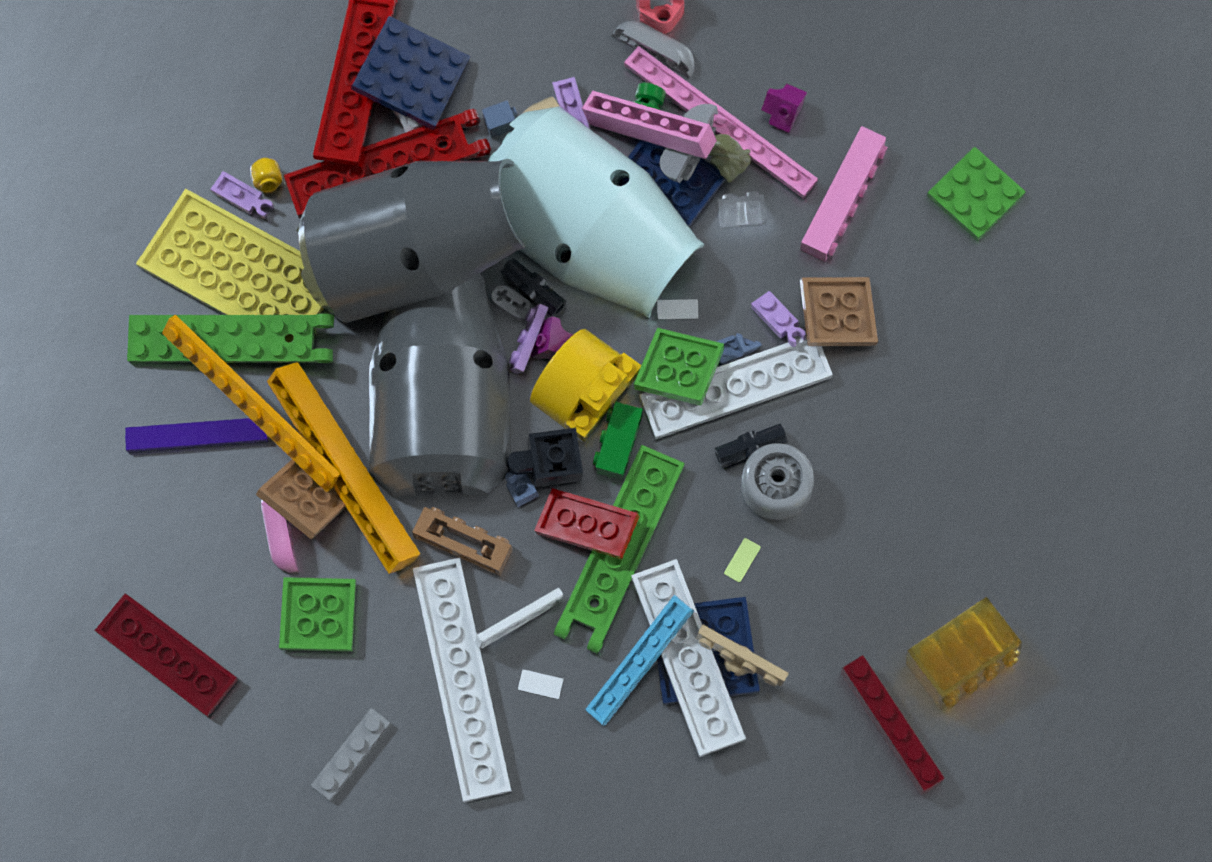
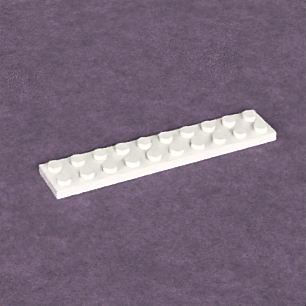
(461, 680)

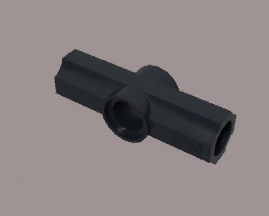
(533, 286)
(748, 443)

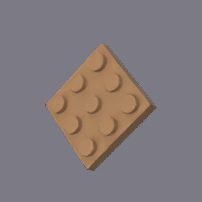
(838, 311)
(301, 499)

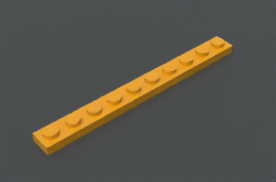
(251, 403)

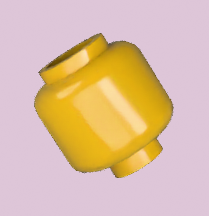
(266, 175)

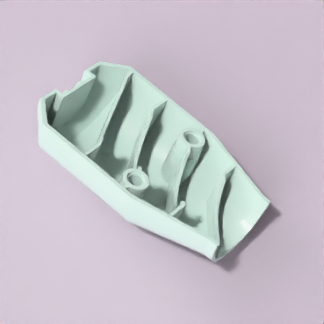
(569, 199)

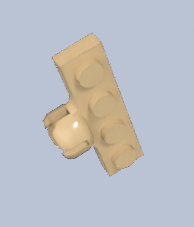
(740, 658)

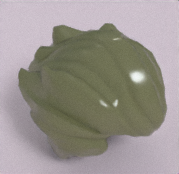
(729, 157)

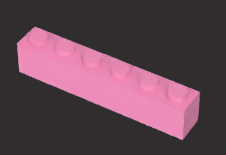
(649, 124)
(843, 194)

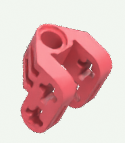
(651, 16)

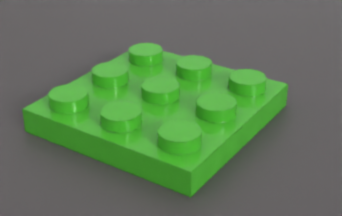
(976, 193)
(679, 366)
(317, 614)

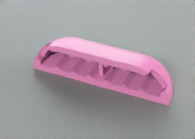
(279, 540)

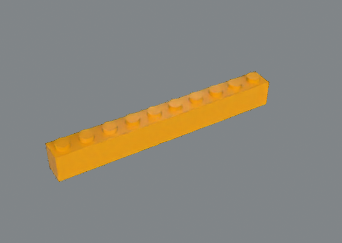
(354, 484)

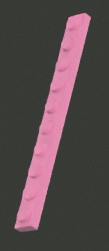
(687, 97)

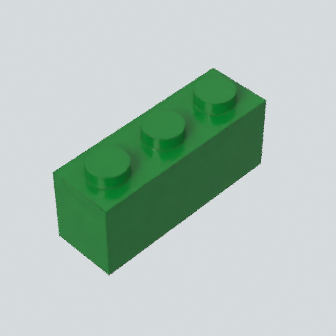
(618, 440)

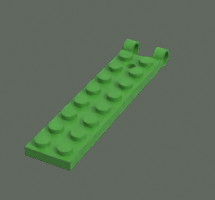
(233, 338)
(606, 577)

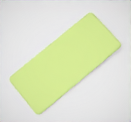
(742, 560)

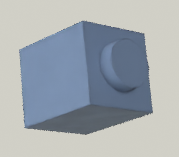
(498, 118)

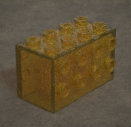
(964, 654)

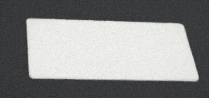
(677, 309)
(540, 684)

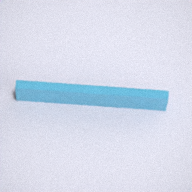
(639, 660)

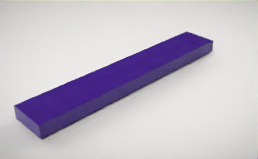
(193, 435)

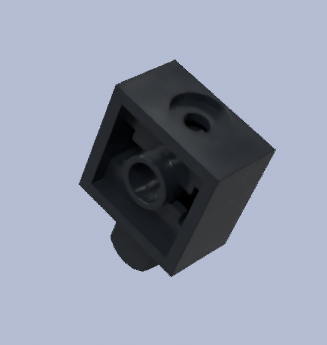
(550, 457)

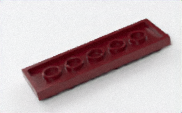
(166, 655)

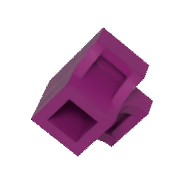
(784, 106)
(549, 339)

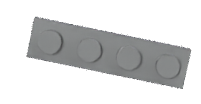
(350, 754)

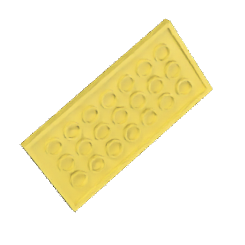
(227, 262)

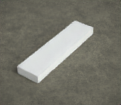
(519, 618)

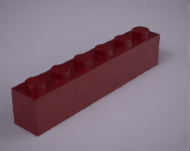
(892, 725)

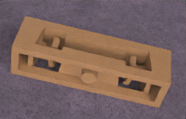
(427, 524)

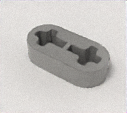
(514, 298)

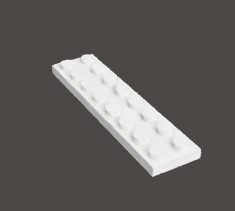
(741, 386)
(690, 665)

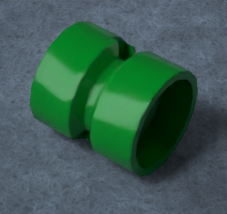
(650, 95)

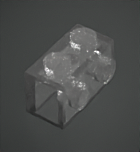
(742, 210)

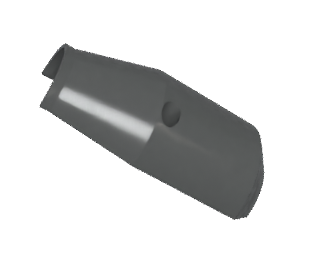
(403, 235)
(431, 400)

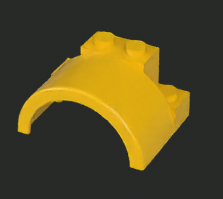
(585, 375)

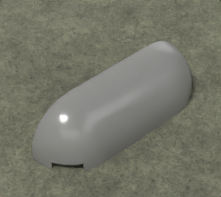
(660, 46)
(680, 165)

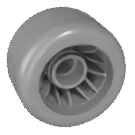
(776, 499)

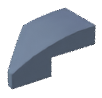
(736, 348)
(520, 488)

